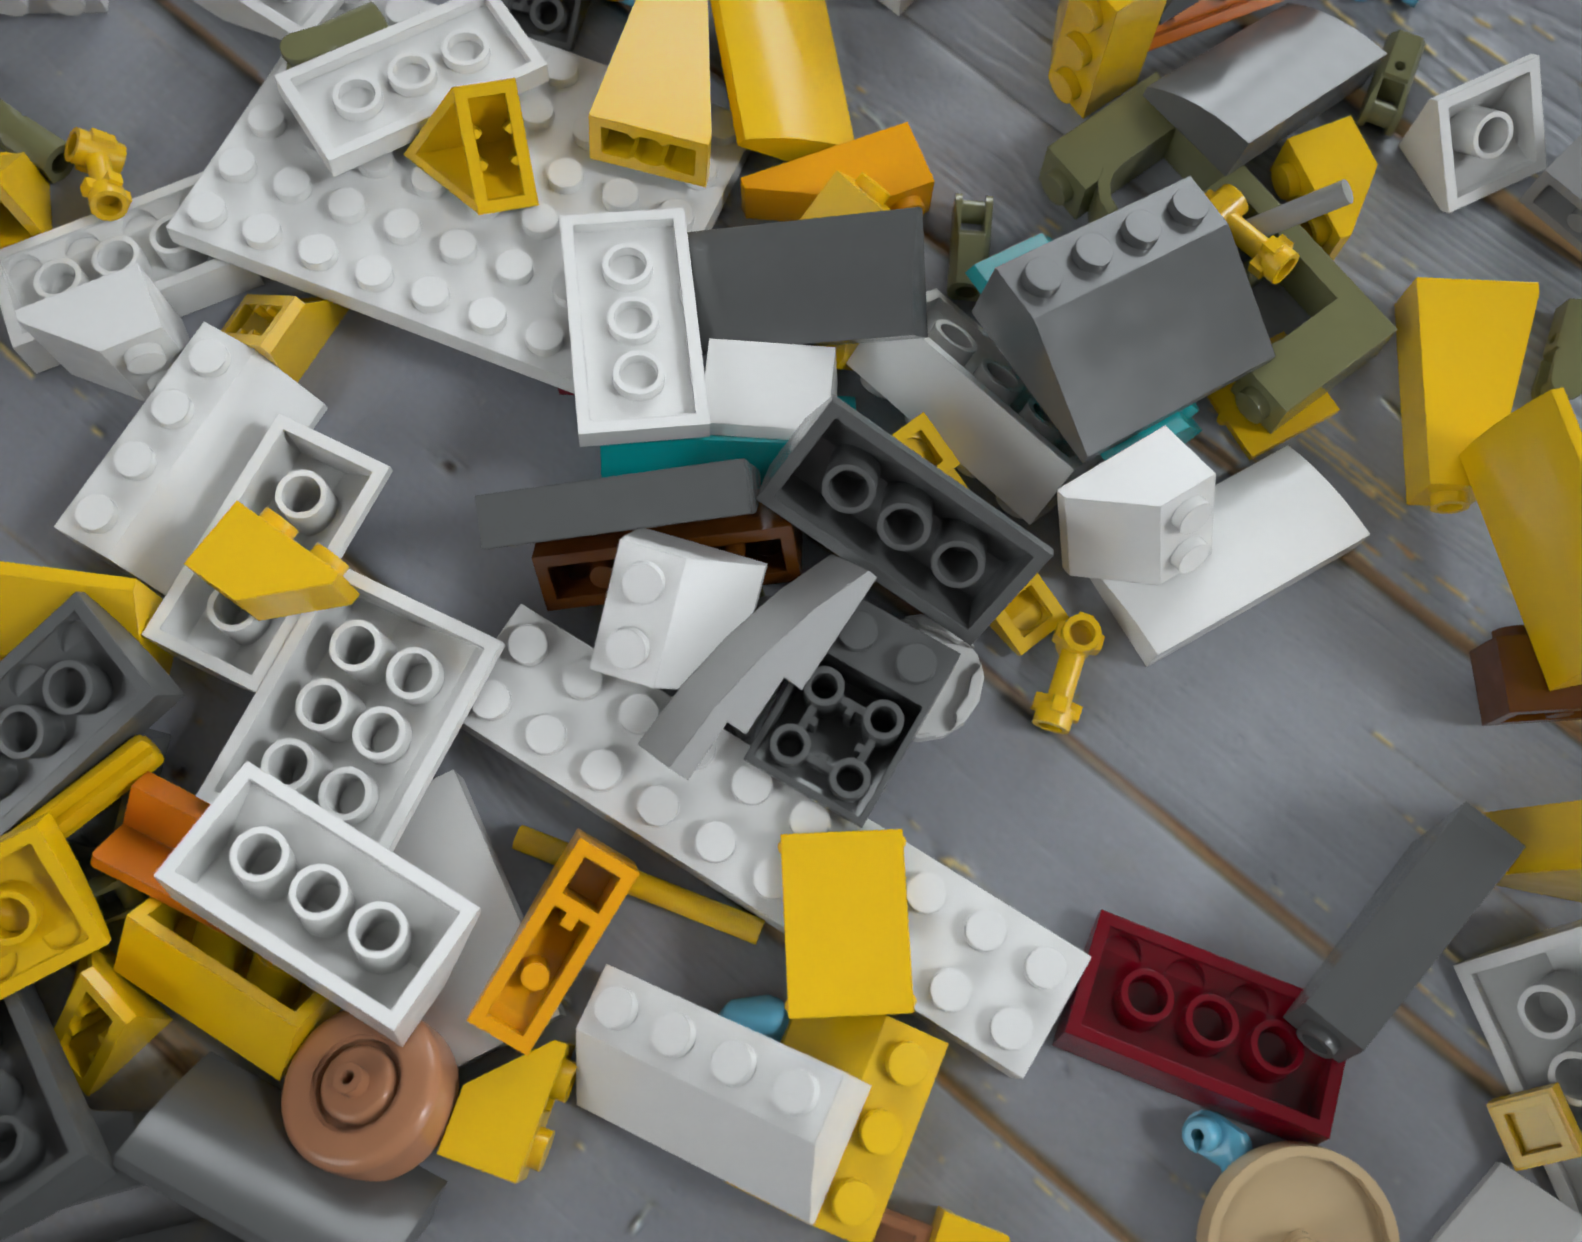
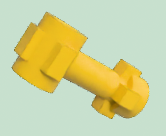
(103, 160)
(1270, 256)
(1074, 643)

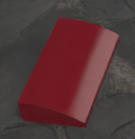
(1198, 1030)

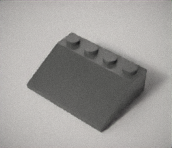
(1128, 317)

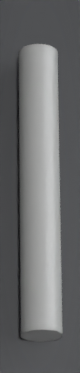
(1303, 208)

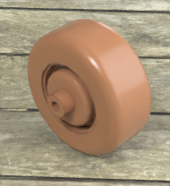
(366, 1102)

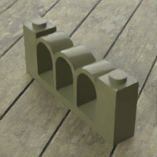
(1310, 361)

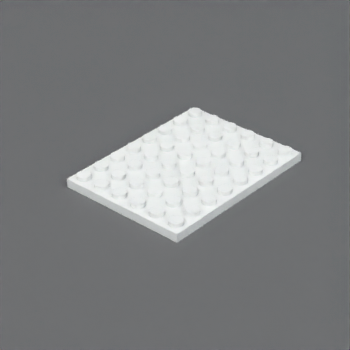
(412, 250)

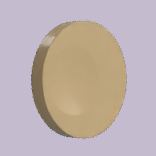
(1296, 1196)

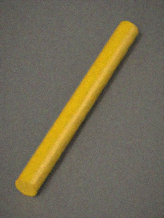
(655, 891)

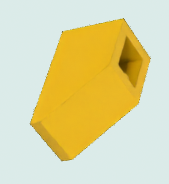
(1319, 160)
(265, 570)
(506, 1112)

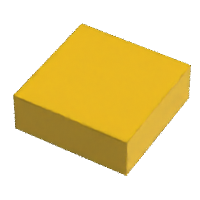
(1536, 1126)

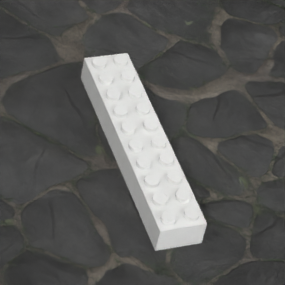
(975, 961)

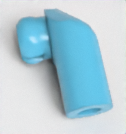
(759, 1013)
(1215, 1138)

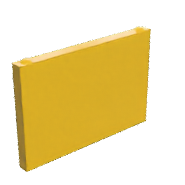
(846, 924)

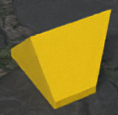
(479, 147)
(285, 328)
(105, 1021)

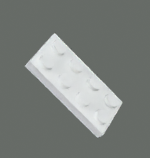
(389, 83)
(633, 327)

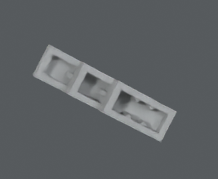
(773, 644)

